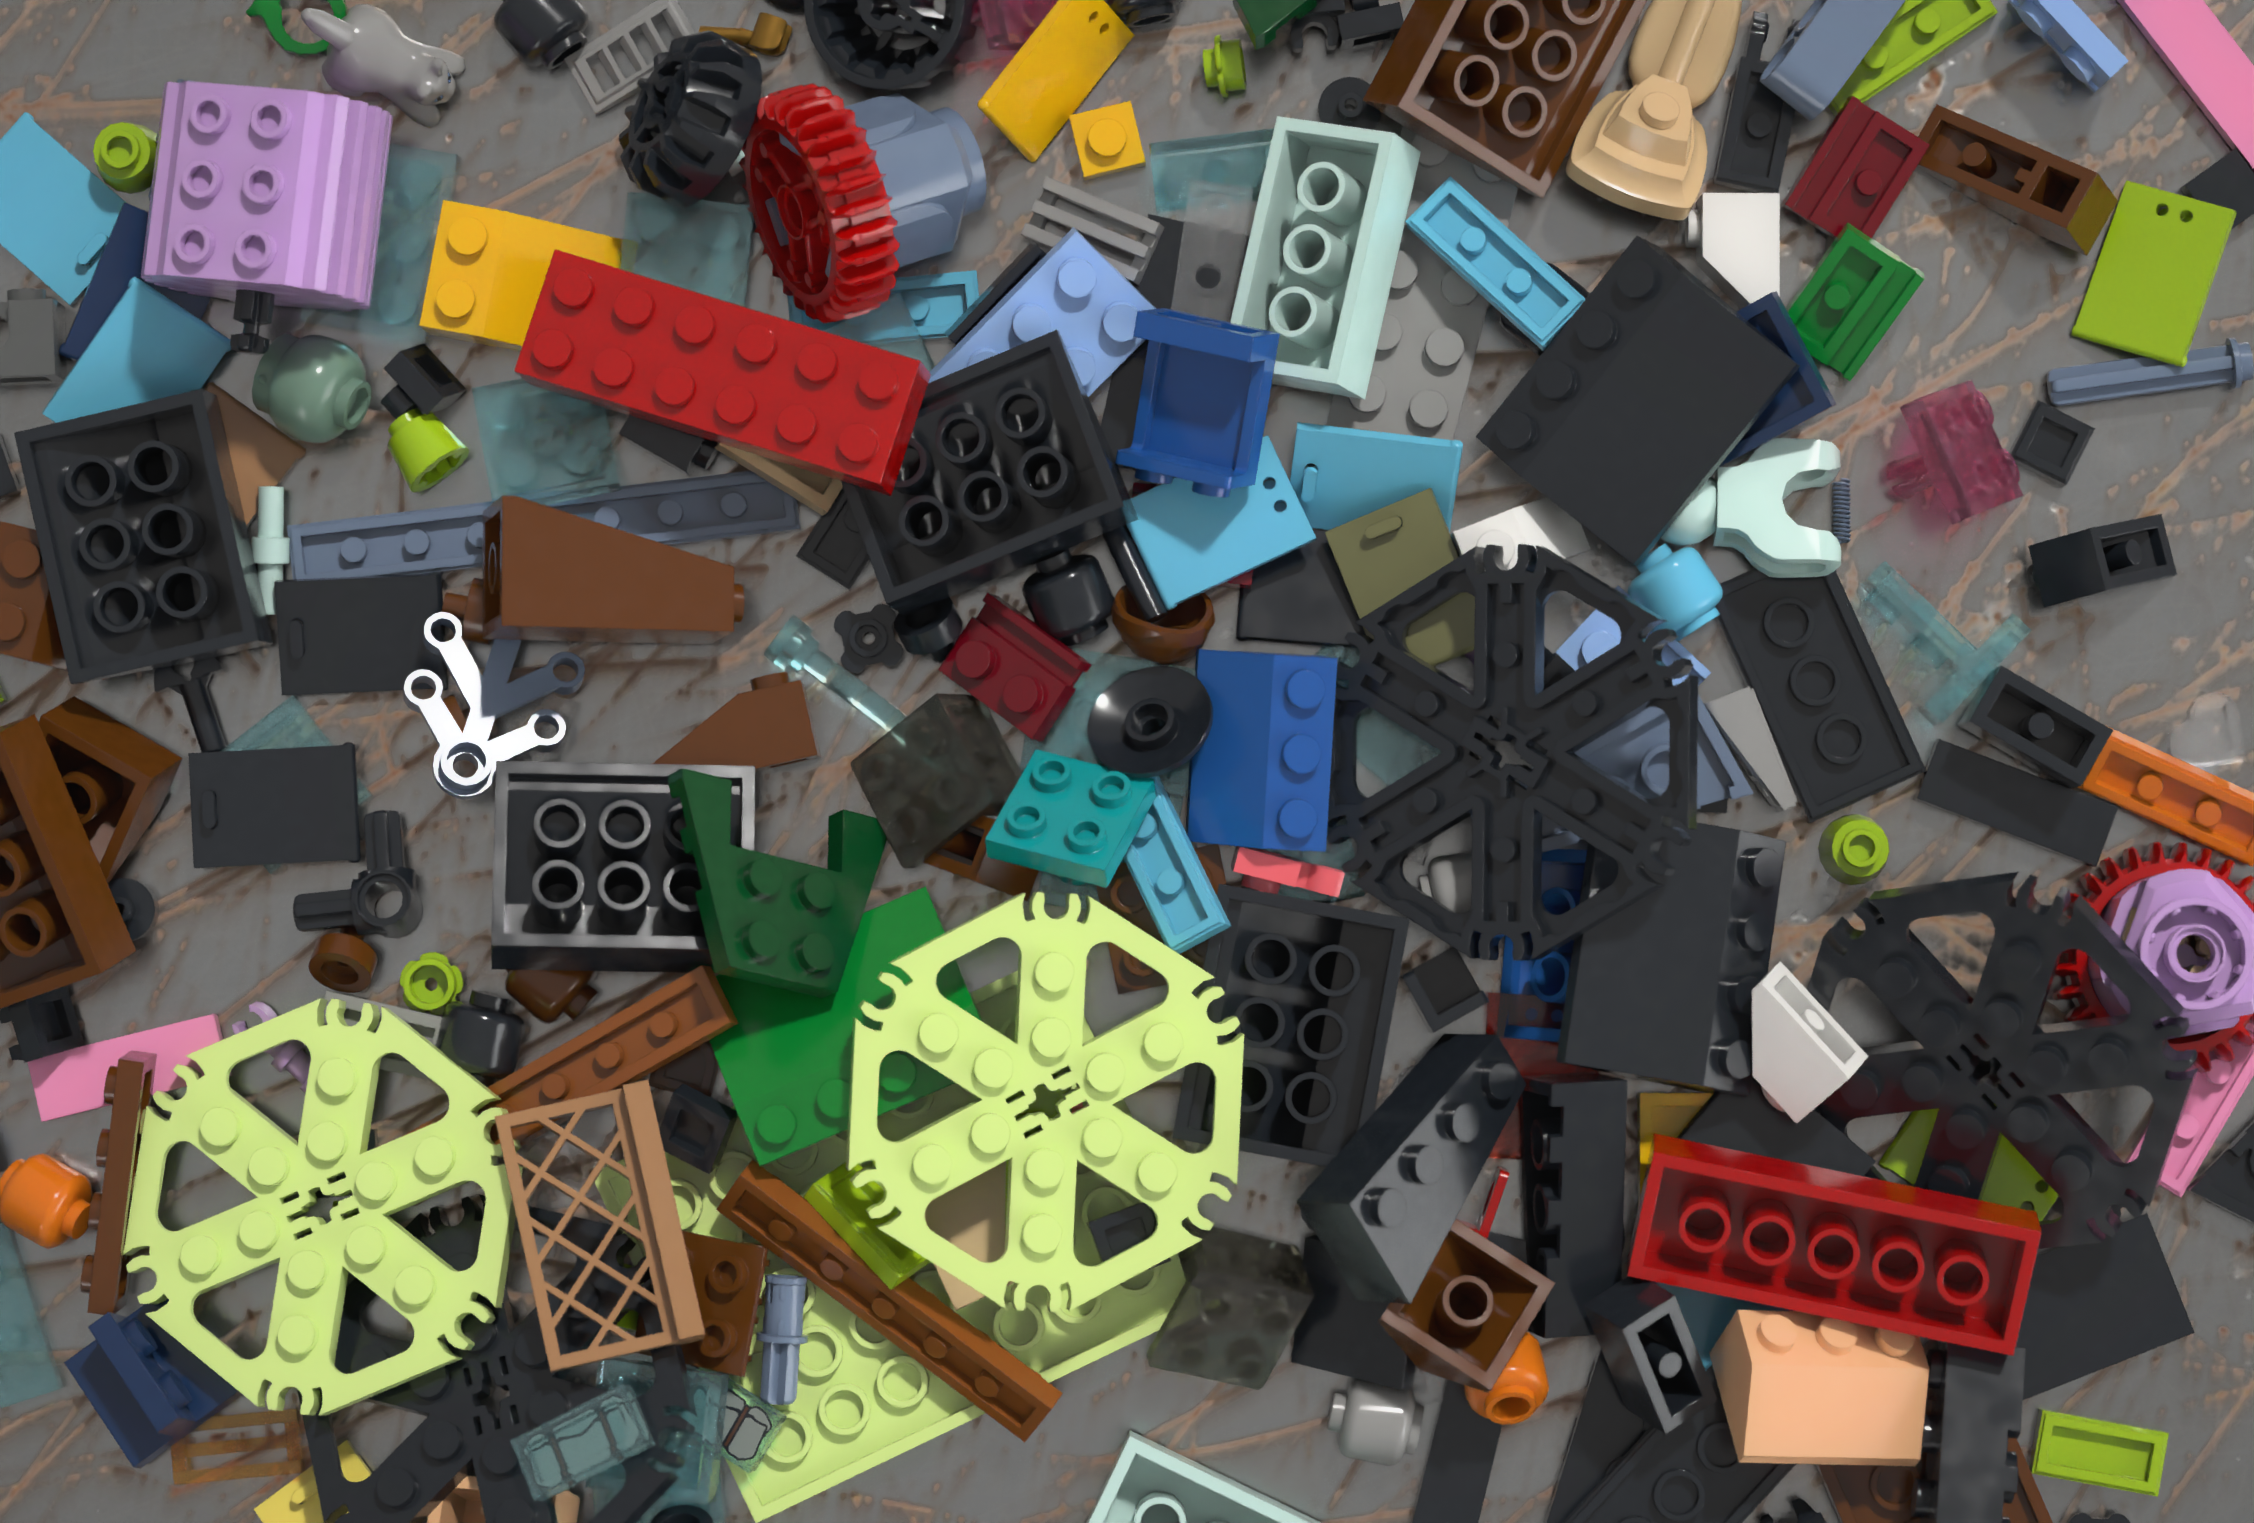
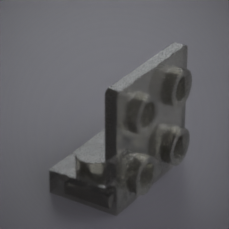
(936, 775)
(1233, 1309)

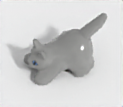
(375, 56)

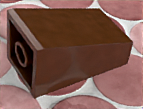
(593, 583)

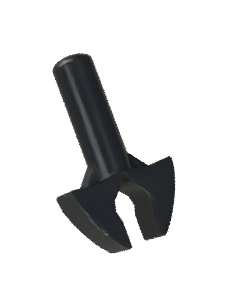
(196, 699)

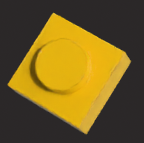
(1107, 140)

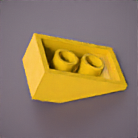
(492, 271)

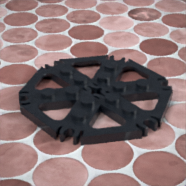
(1559, 719)
(2003, 1024)
(449, 1439)

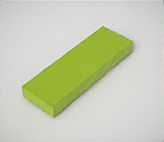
(1909, 40)

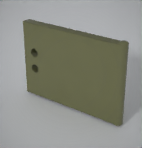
(1399, 559)

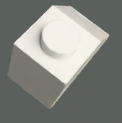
(1737, 243)
(1530, 524)
(1797, 1045)

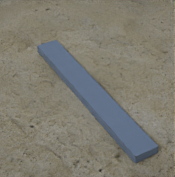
(453, 535)

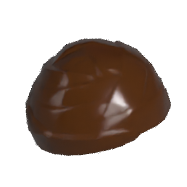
(1170, 638)

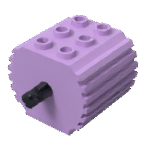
(266, 200)

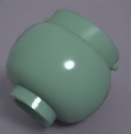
(311, 387)

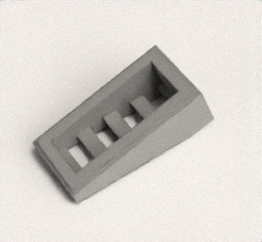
(623, 35)
(1752, 745)

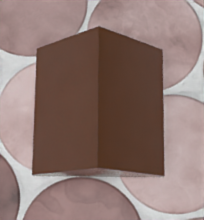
(1468, 1310)

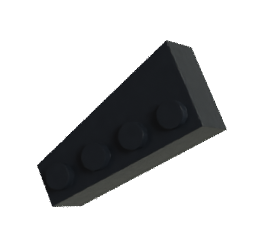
(1412, 1165)
(1573, 1191)
(1968, 1433)

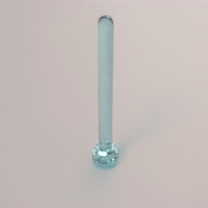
(800, 650)

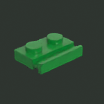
(1851, 300)

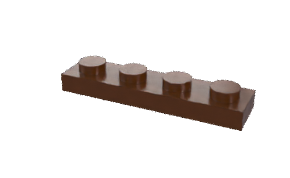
(129, 1091)

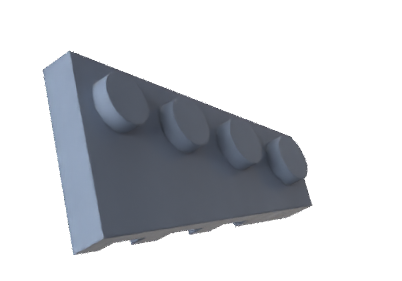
(1640, 759)

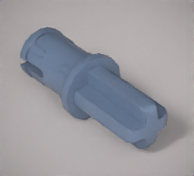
(782, 1337)

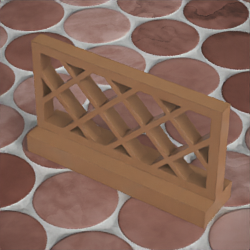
(656, 1217)

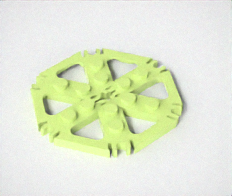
(995, 1067)
(367, 1245)

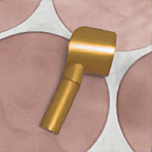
(768, 37)

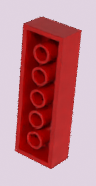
(723, 372)
(1834, 1244)

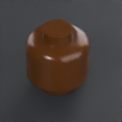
(552, 992)

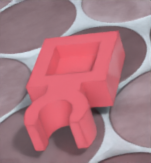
(1268, 870)

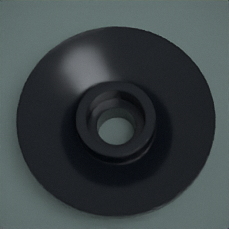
(1145, 703)

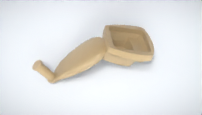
(1644, 141)

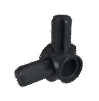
(356, 905)

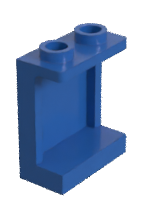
(1201, 401)

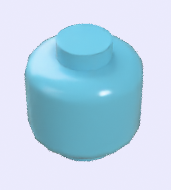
(1677, 588)

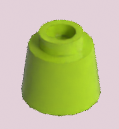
(126, 156)
(424, 449)
(1853, 849)

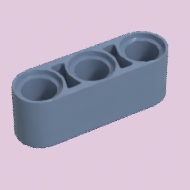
(1825, 51)

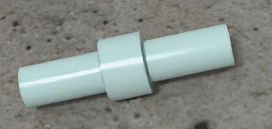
(270, 546)

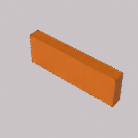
(2175, 795)

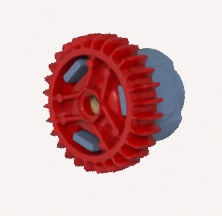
(855, 192)

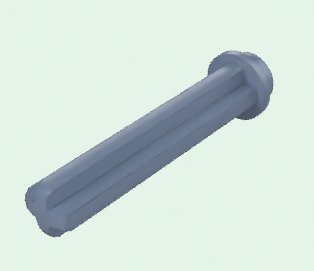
(2143, 375)

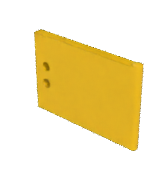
(1054, 73)

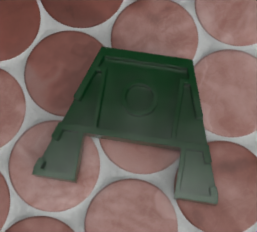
(772, 914)

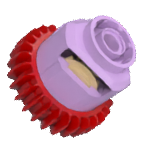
(2188, 931)

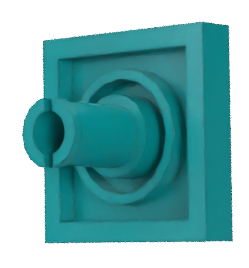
(1070, 819)

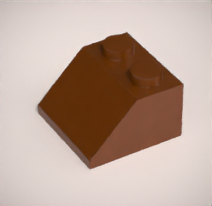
(26, 605)
(110, 775)

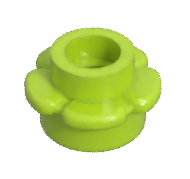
(1225, 66)
(414, 979)

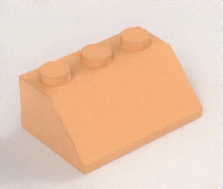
(1820, 1390)

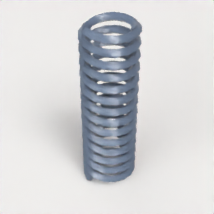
(1844, 512)

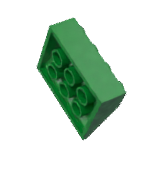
(794, 1050)

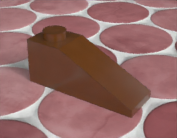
(2017, 179)
(754, 728)

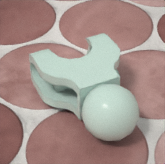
(1748, 510)

